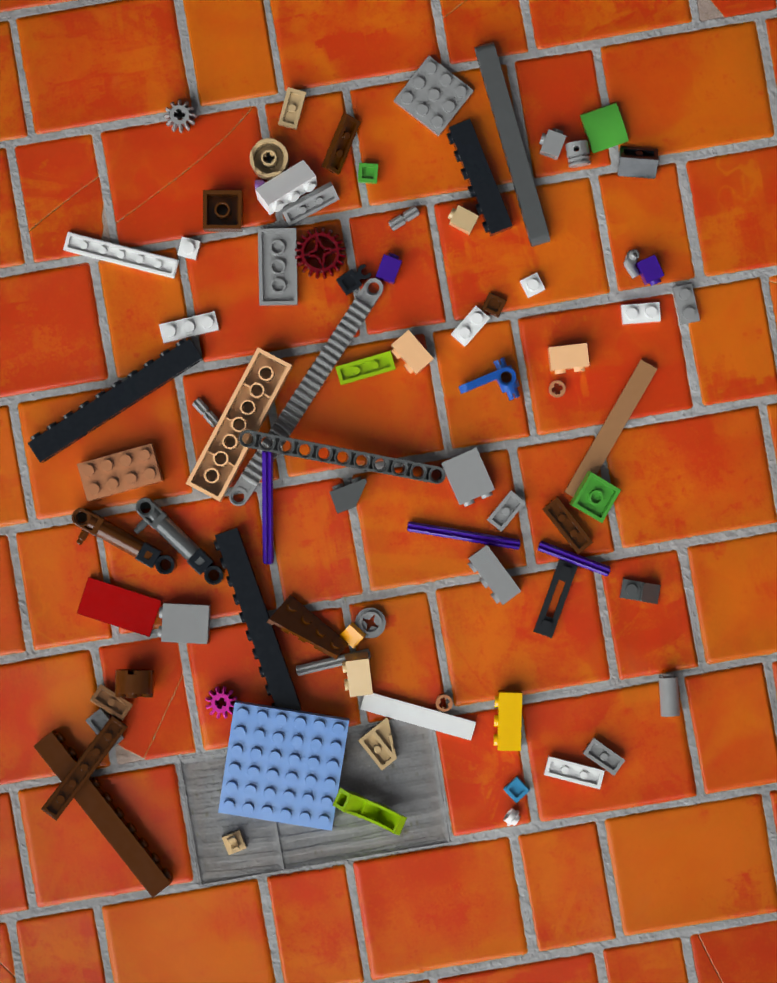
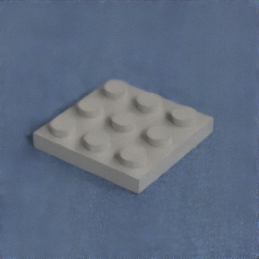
(433, 96)

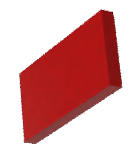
(119, 606)

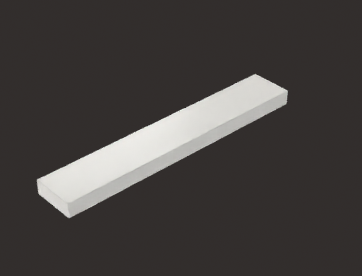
(121, 255)
(418, 715)

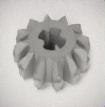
(185, 110)

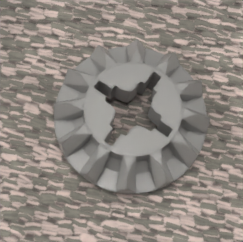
(379, 619)

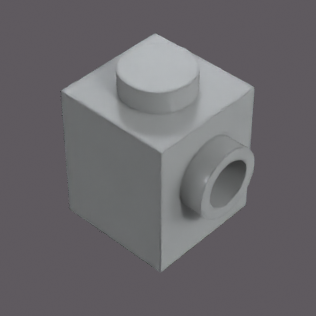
(552, 143)

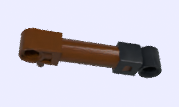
(121, 539)

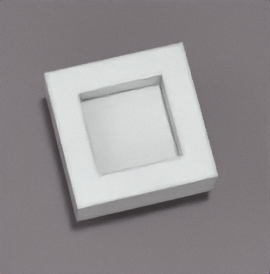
(189, 248)
(532, 285)

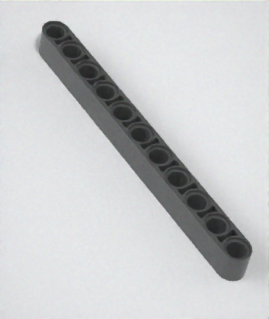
(512, 144)
(369, 465)

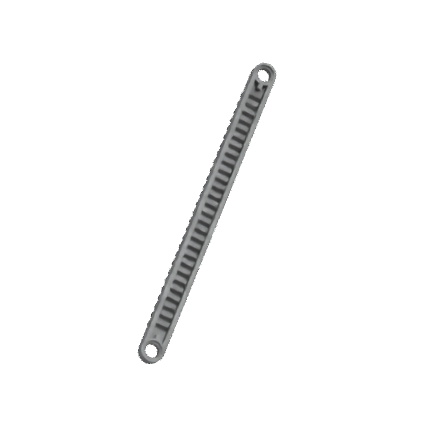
(310, 385)

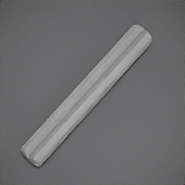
(324, 663)

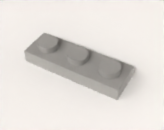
(310, 203)

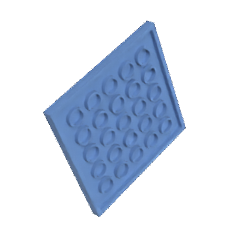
(283, 765)

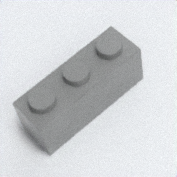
(493, 575)

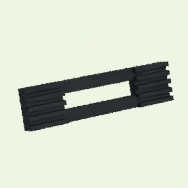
(564, 572)

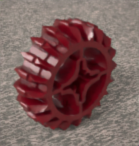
(311, 254)

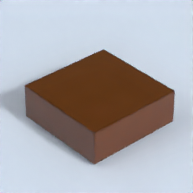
(493, 305)

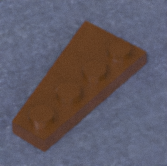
(302, 623)

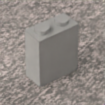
(468, 477)
(184, 623)

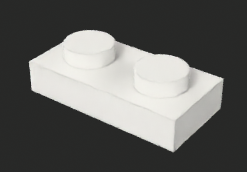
(640, 313)
(470, 326)

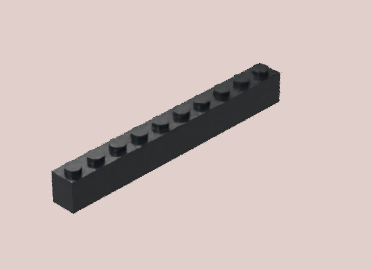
(115, 401)
(255, 615)

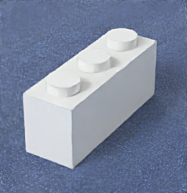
(286, 187)

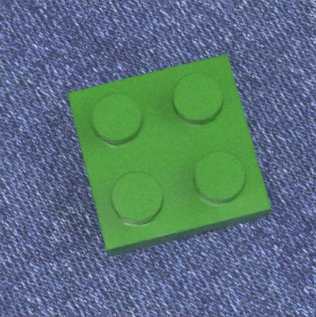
(595, 496)

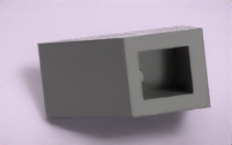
(347, 496)

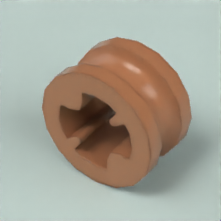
(561, 391)
(438, 701)

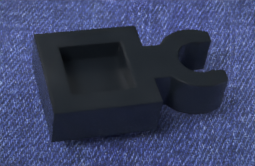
(351, 281)

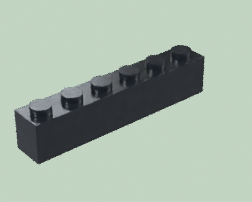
(479, 177)

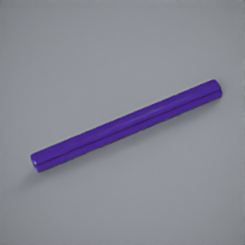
(267, 507)
(463, 535)

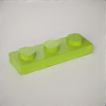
(365, 368)

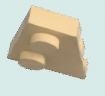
(379, 744)

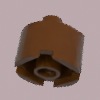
(134, 683)

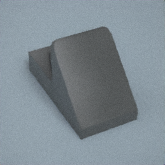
(639, 591)

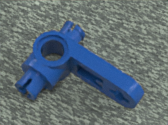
(509, 387)

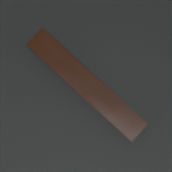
(84, 767)

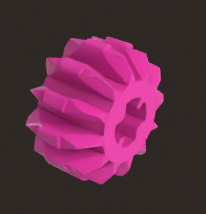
(218, 696)

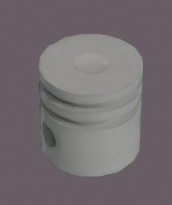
(578, 158)

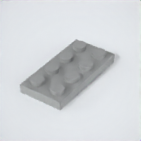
(277, 267)

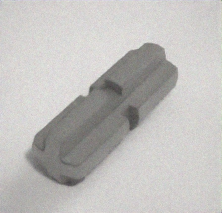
(407, 216)
(202, 408)

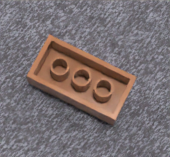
(120, 472)

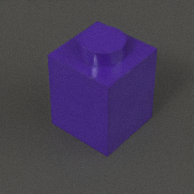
(389, 268)
(650, 270)

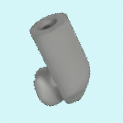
(630, 262)

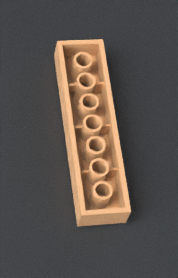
(244, 411)

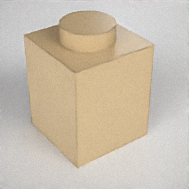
(463, 219)

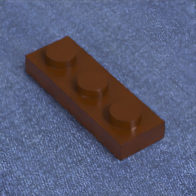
(341, 143)
(567, 525)

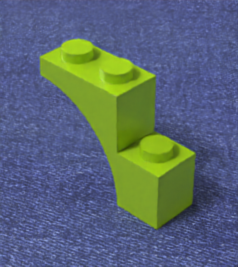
(369, 810)

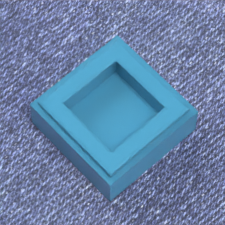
(516, 789)

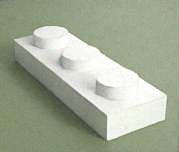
(189, 327)
(574, 772)

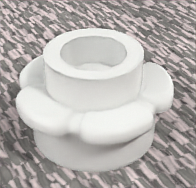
(512, 817)

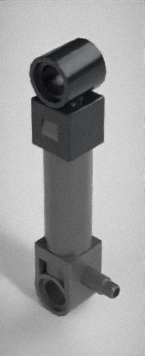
(178, 539)

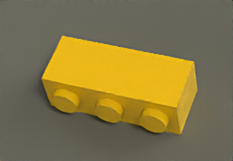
(508, 721)

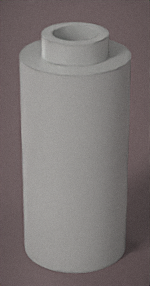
(669, 695)

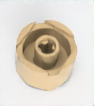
(278, 153)

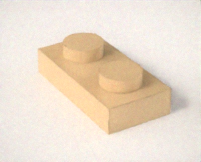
(292, 108)

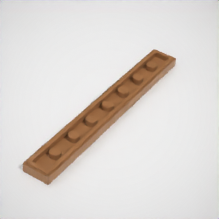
(613, 424)

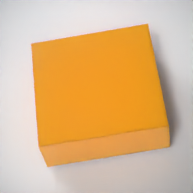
(352, 635)

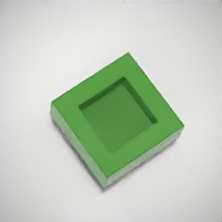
(368, 173)

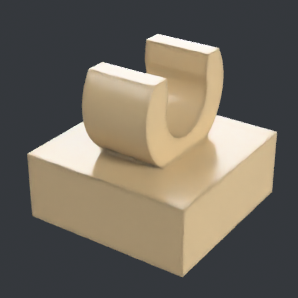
(234, 842)

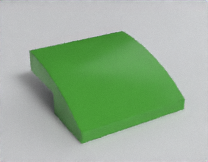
(604, 127)

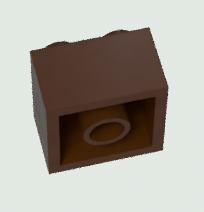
(223, 210)

